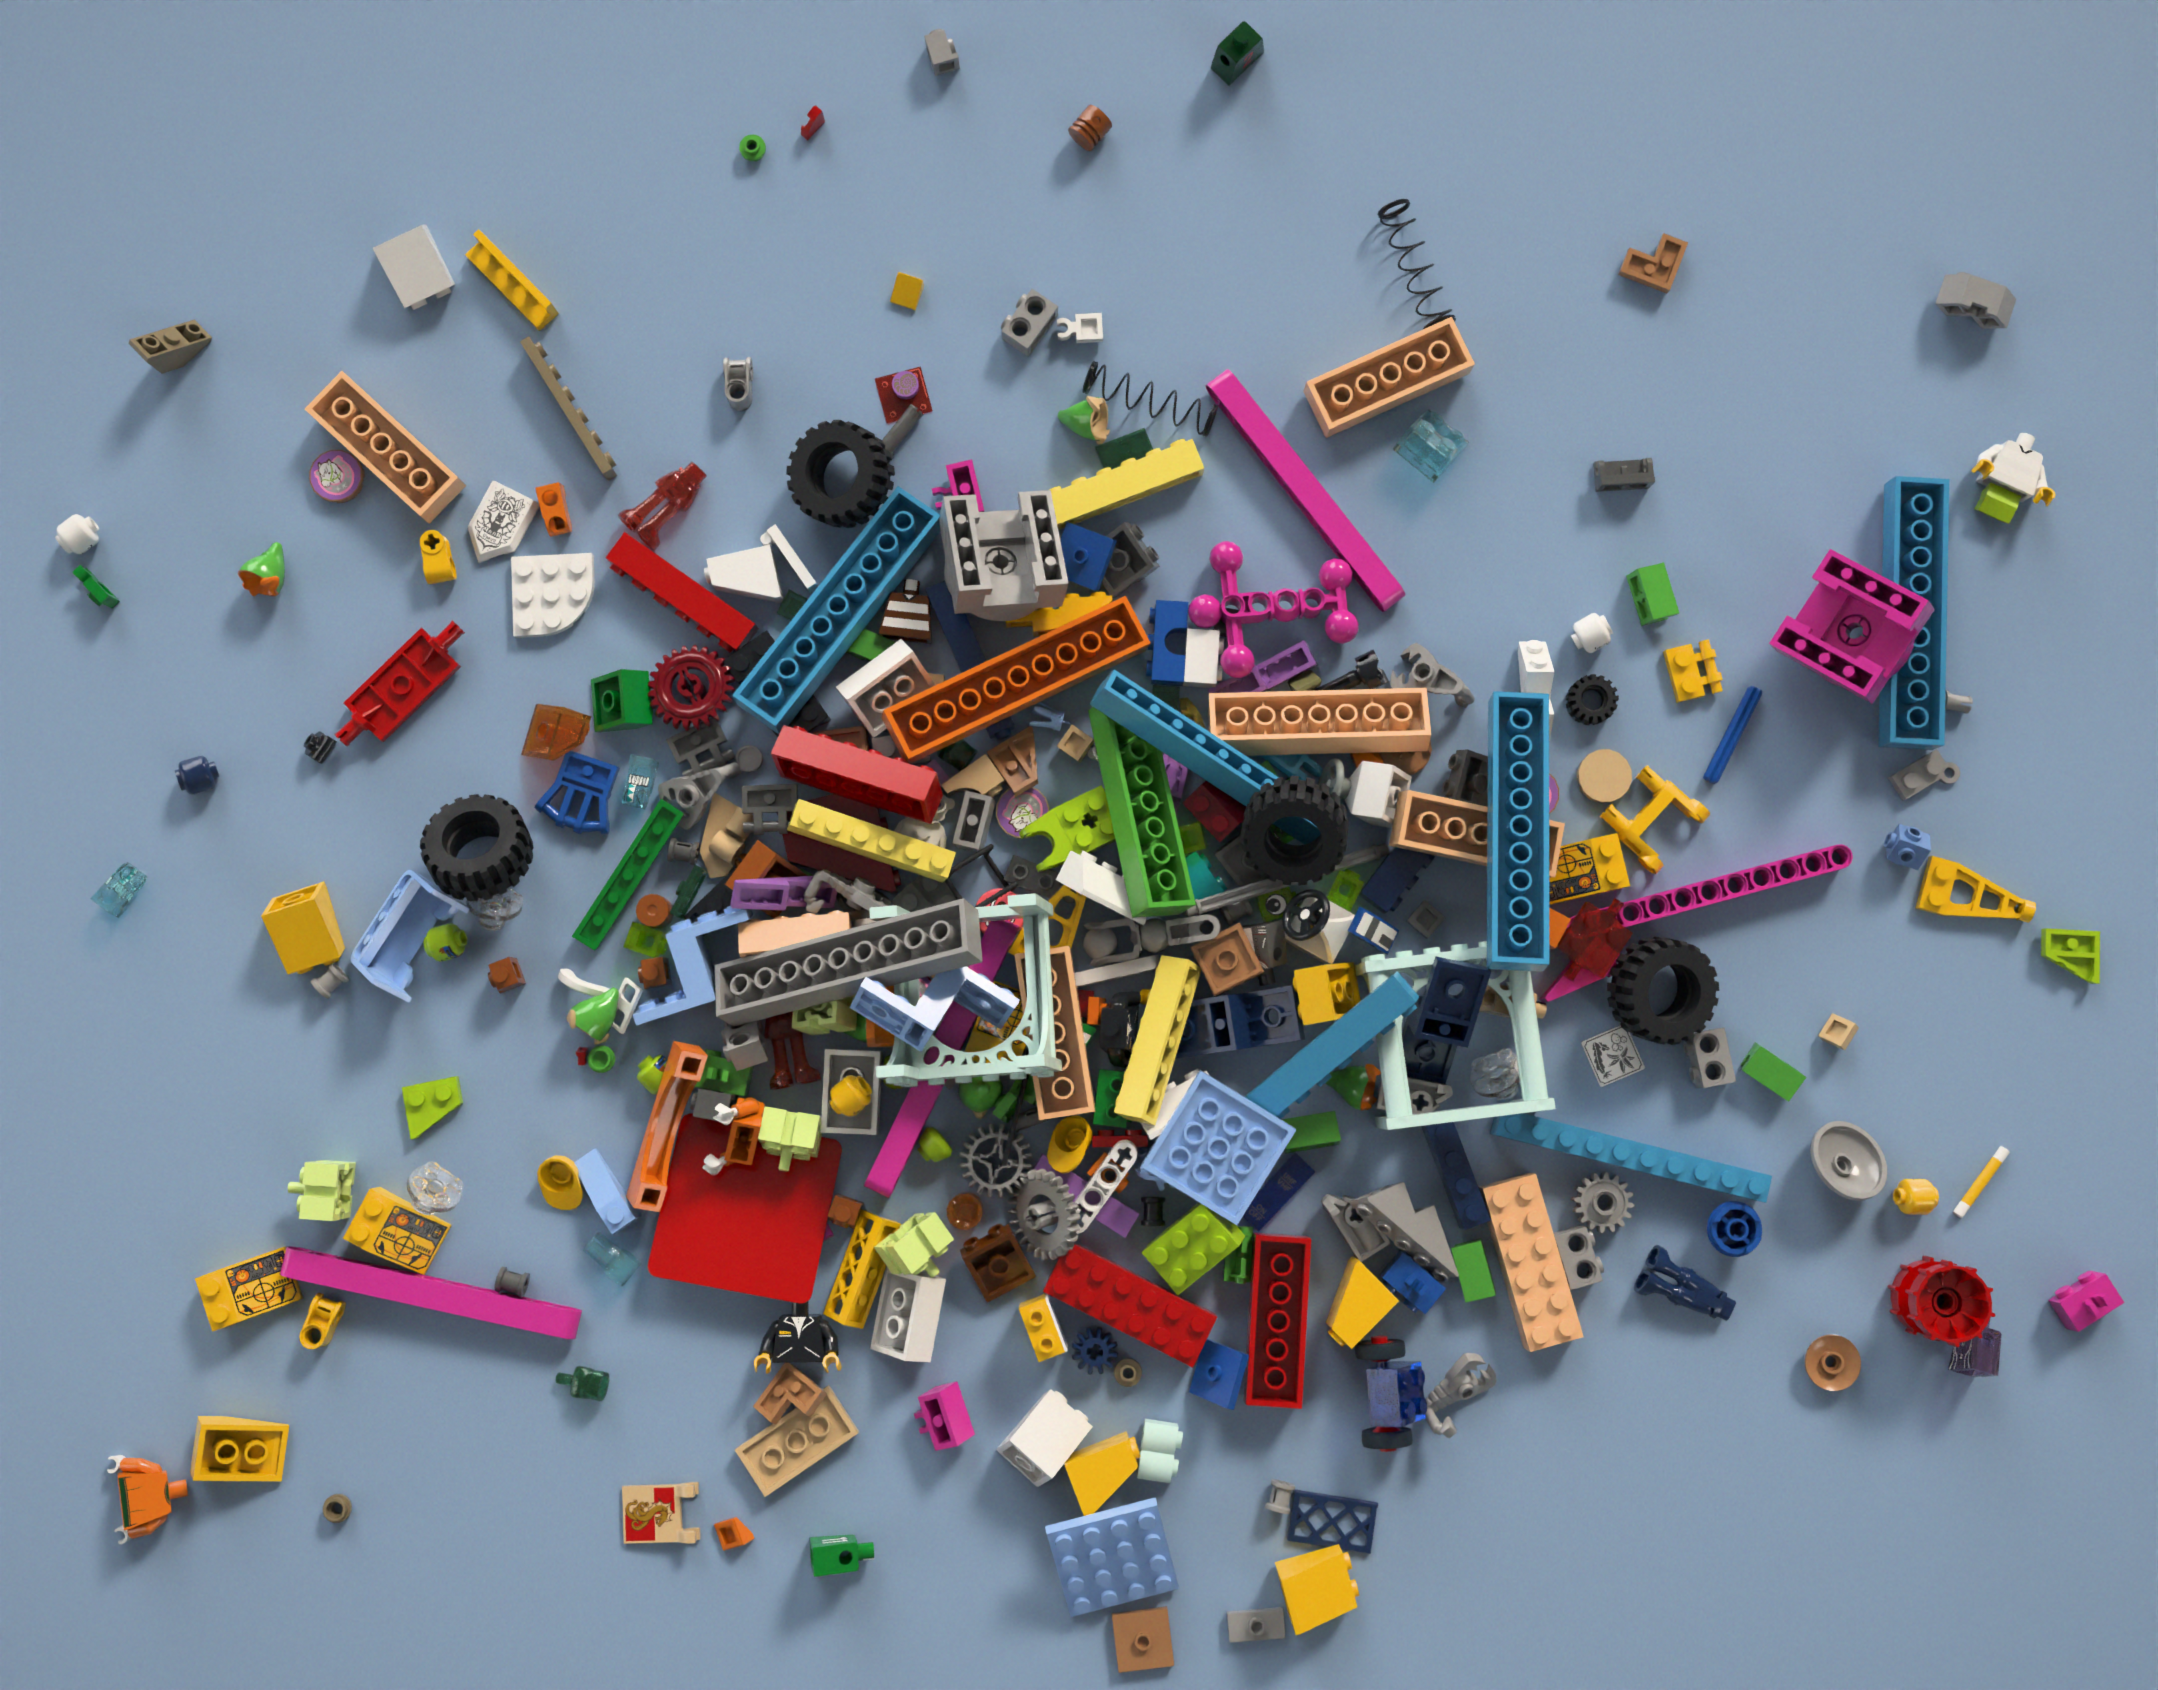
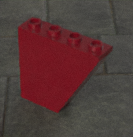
(821, 856)

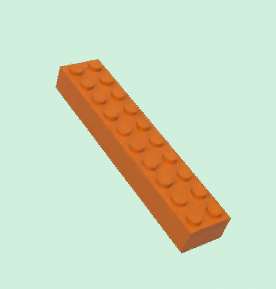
(1015, 680)

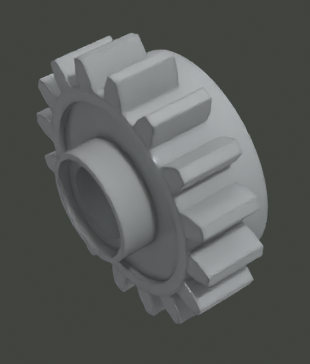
(1617, 1202)

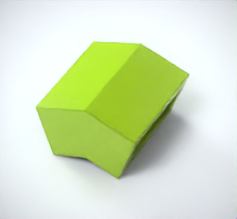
(1998, 503)

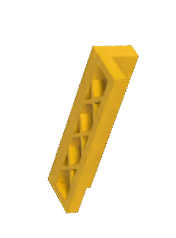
(511, 282)
(865, 1272)

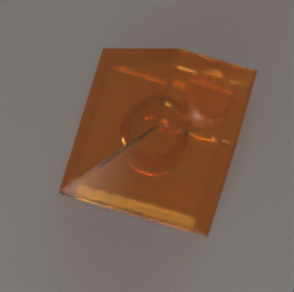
(554, 732)

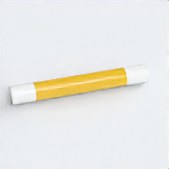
(1981, 1181)

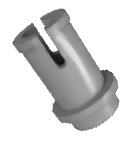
(1953, 702)

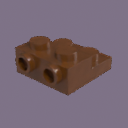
(997, 1262)

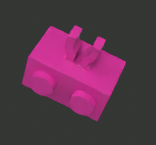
(962, 482)
(2085, 1300)
(945, 1416)

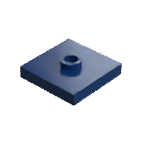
(1086, 555)
(1219, 1374)

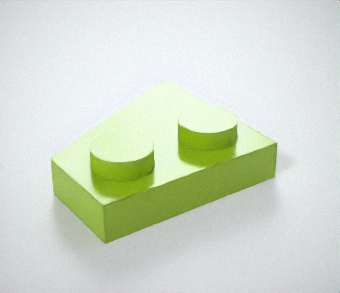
(2073, 951)
(430, 1103)

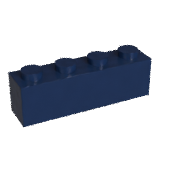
(1392, 877)
(1456, 1174)

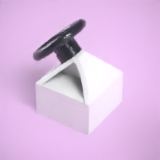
(1317, 925)

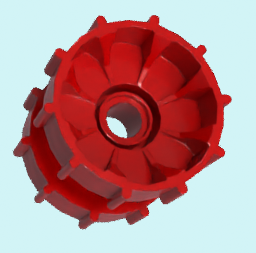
(1965, 1305)

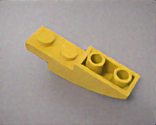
(1073, 607)

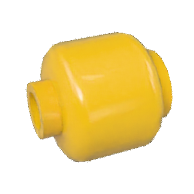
(850, 1095)
(1915, 1196)

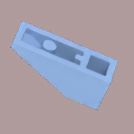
(606, 1192)

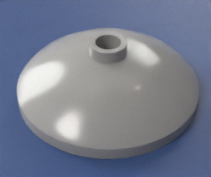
(1848, 1160)

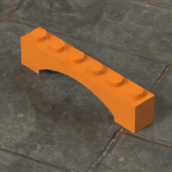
(650, 1173)

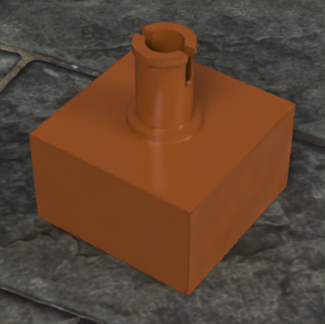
(763, 863)

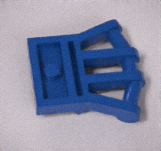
(587, 776)

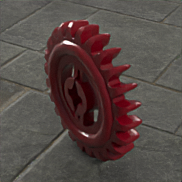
(706, 704)

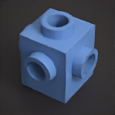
(1907, 846)

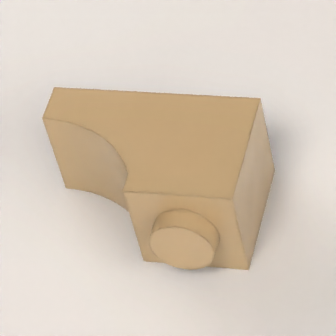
(977, 777)

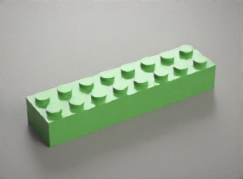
(1142, 820)

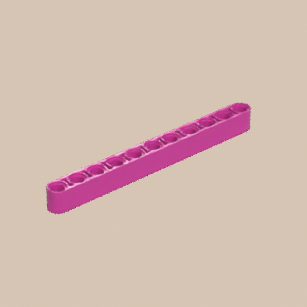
(1305, 490)
(1745, 885)
(922, 1098)
(430, 1292)

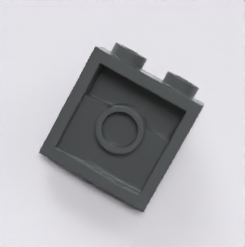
(1130, 559)
(1467, 778)
(923, 894)

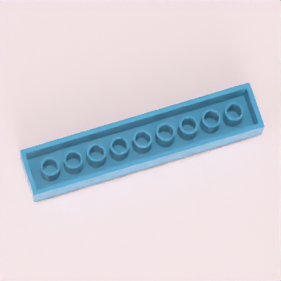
(1917, 560)
(838, 610)
(1518, 832)

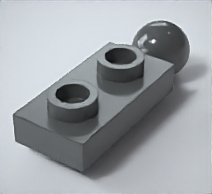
(1029, 878)

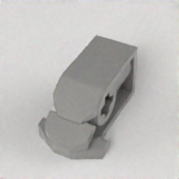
(1431, 1092)
(1358, 1233)

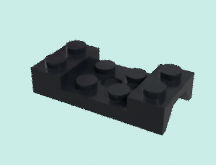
(746, 659)

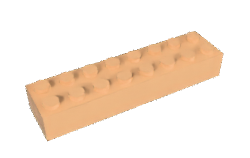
(1322, 721)

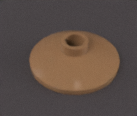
(1845, 1364)

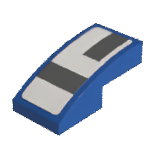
(1373, 930)

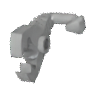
(1431, 675)
(696, 791)
(858, 893)
(1457, 1385)

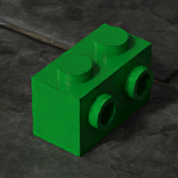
(1107, 1091)

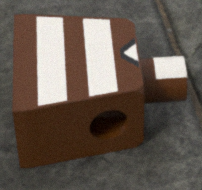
(907, 615)

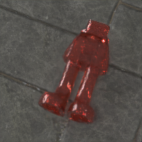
(678, 489)
(777, 1030)

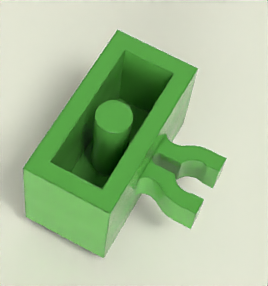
(723, 1077)

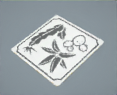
(1612, 1055)

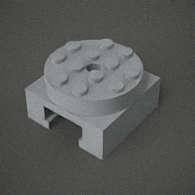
(1018, 542)

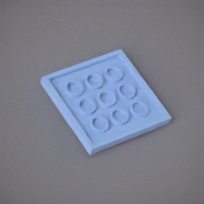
(1218, 1147)
(1112, 1557)

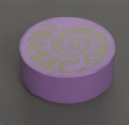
(905, 385)

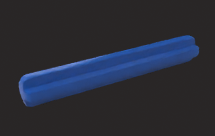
(1733, 734)

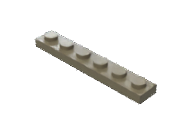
(576, 416)

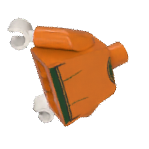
(743, 1134)
(144, 1495)

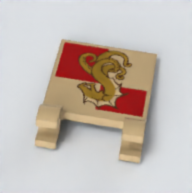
(655, 1513)

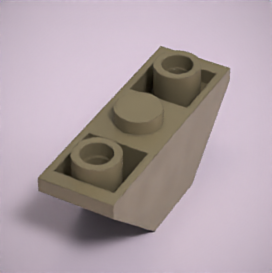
(171, 346)

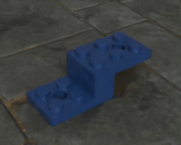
(1443, 1018)
(1241, 1022)

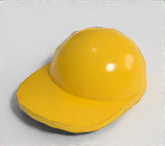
(1069, 1143)
(560, 1182)

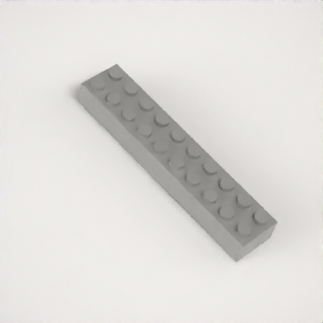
(838, 963)

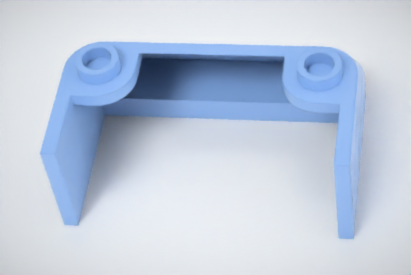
(400, 930)

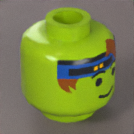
(445, 942)
(651, 1072)

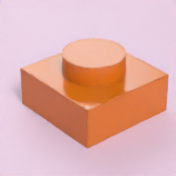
(1095, 1007)

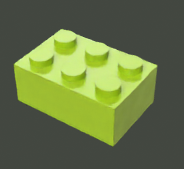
(1192, 1246)

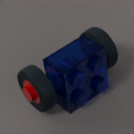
(1393, 1393)

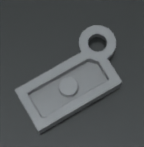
(1922, 774)

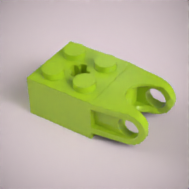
(1065, 827)

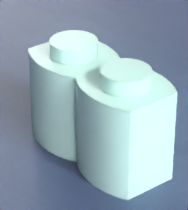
(1158, 1451)

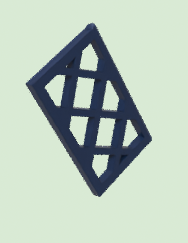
(1343, 1542)

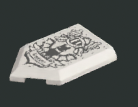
(500, 521)

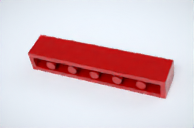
(682, 593)

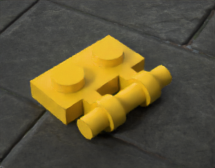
(1685, 674)

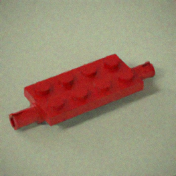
(401, 685)

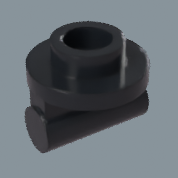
(319, 746)

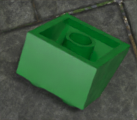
(621, 701)

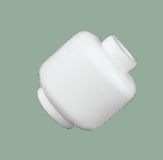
(77, 534)
(1592, 633)

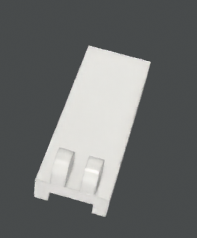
(774, 536)

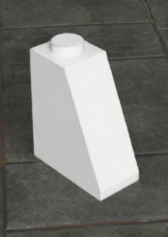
(746, 574)

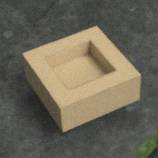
(1076, 743)
(1838, 1031)

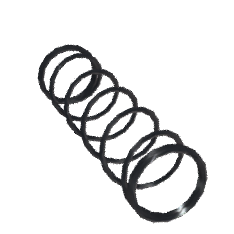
(1381, 214)
(1092, 376)

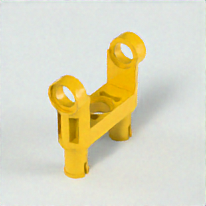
(1663, 794)

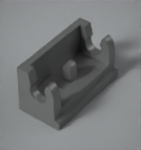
(1623, 475)

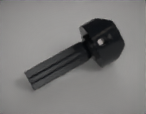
(1366, 672)

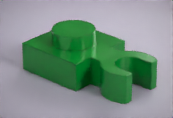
(98, 591)

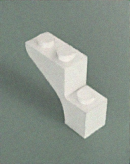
(1536, 671)

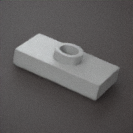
(1256, 1624)

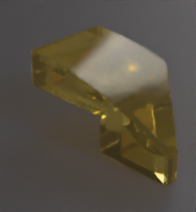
(1189, 710)

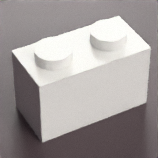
(1202, 658)

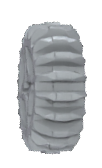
(972, 1156)

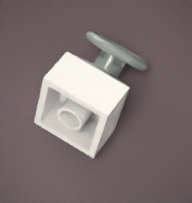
(1369, 791)

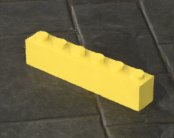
(1126, 483)
(871, 841)
(1157, 1040)

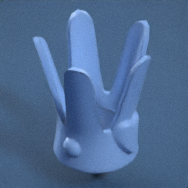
(1054, 716)

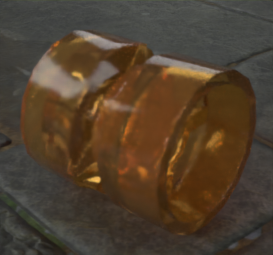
(965, 1210)

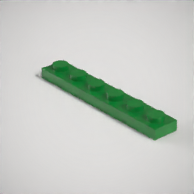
(628, 874)

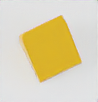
(907, 291)

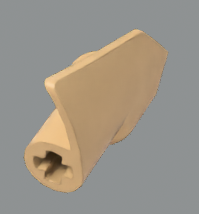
(723, 836)

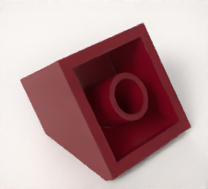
(1215, 810)

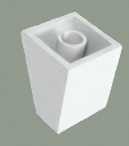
(415, 267)
(1045, 1438)

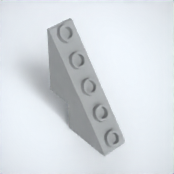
(1411, 1230)

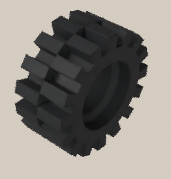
(1603, 688)

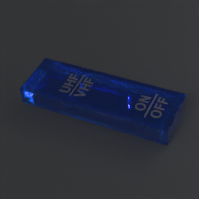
(1278, 1191)

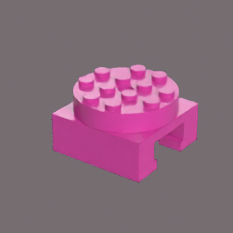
(1849, 599)

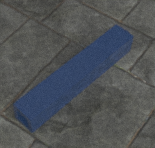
(962, 644)

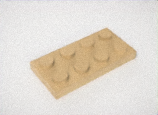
(796, 1443)

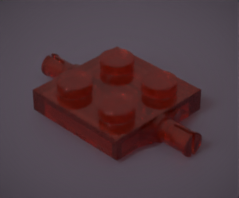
(1594, 939)

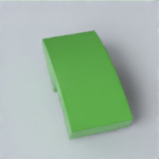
(869, 645)

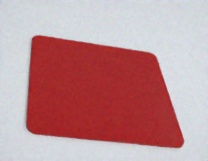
(746, 1225)

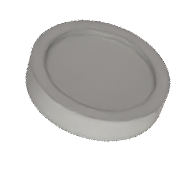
(749, 758)

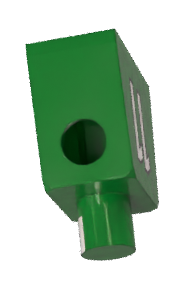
(826, 1553)

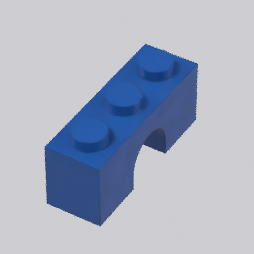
(1168, 618)

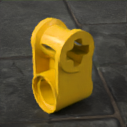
(437, 562)
(324, 1316)

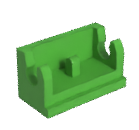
(1652, 594)
(1772, 1072)
(1313, 1132)
(1473, 1270)

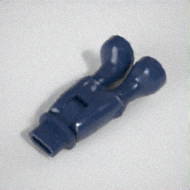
(1691, 1289)

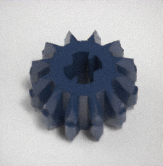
(1089, 1343)

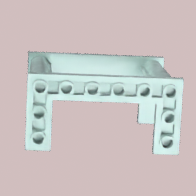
(1390, 1046)
(908, 1064)

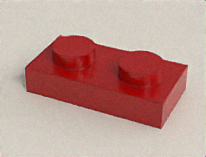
(1107, 1138)

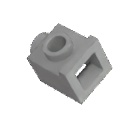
(941, 52)

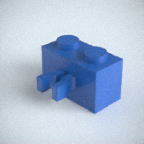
(1411, 1282)

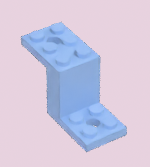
(692, 964)
(918, 1023)

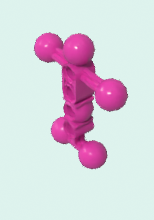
(1237, 659)

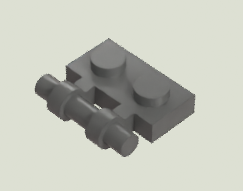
(692, 743)
(768, 799)

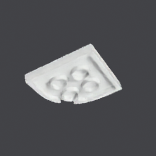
(550, 592)

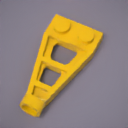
(1938, 885)
(1069, 925)

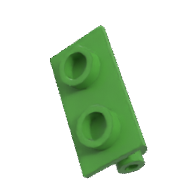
(1238, 1263)

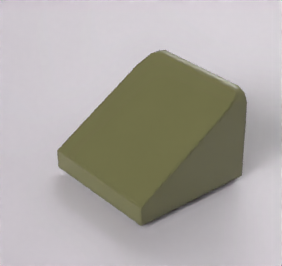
(1305, 682)

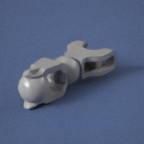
(1153, 936)

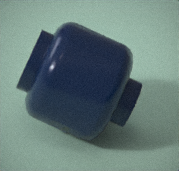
(196, 775)

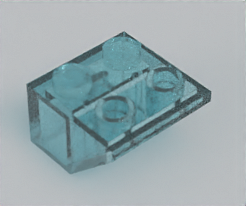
(1431, 445)

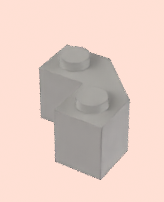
(1976, 297)

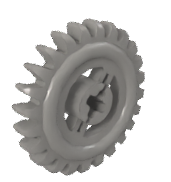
(1041, 1242)

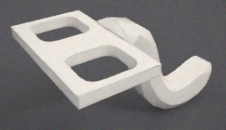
(570, 980)

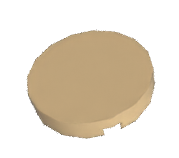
(1604, 776)

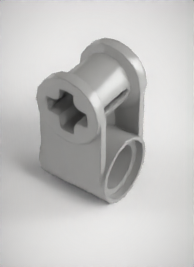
(738, 377)

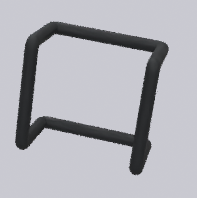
(985, 852)

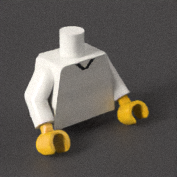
(2015, 469)

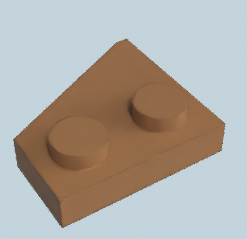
(1017, 761)

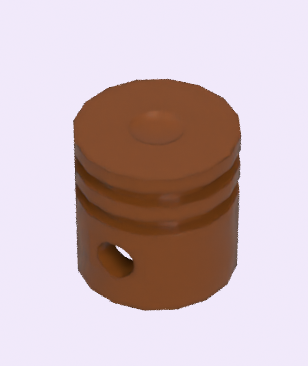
(1090, 127)
(654, 911)

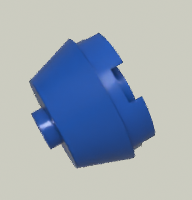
(1734, 1229)

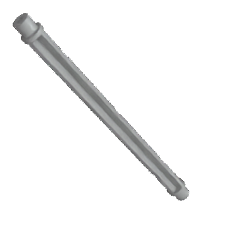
(1266, 886)

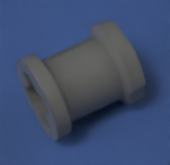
(683, 851)
(512, 1282)

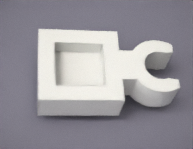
(1086, 328)

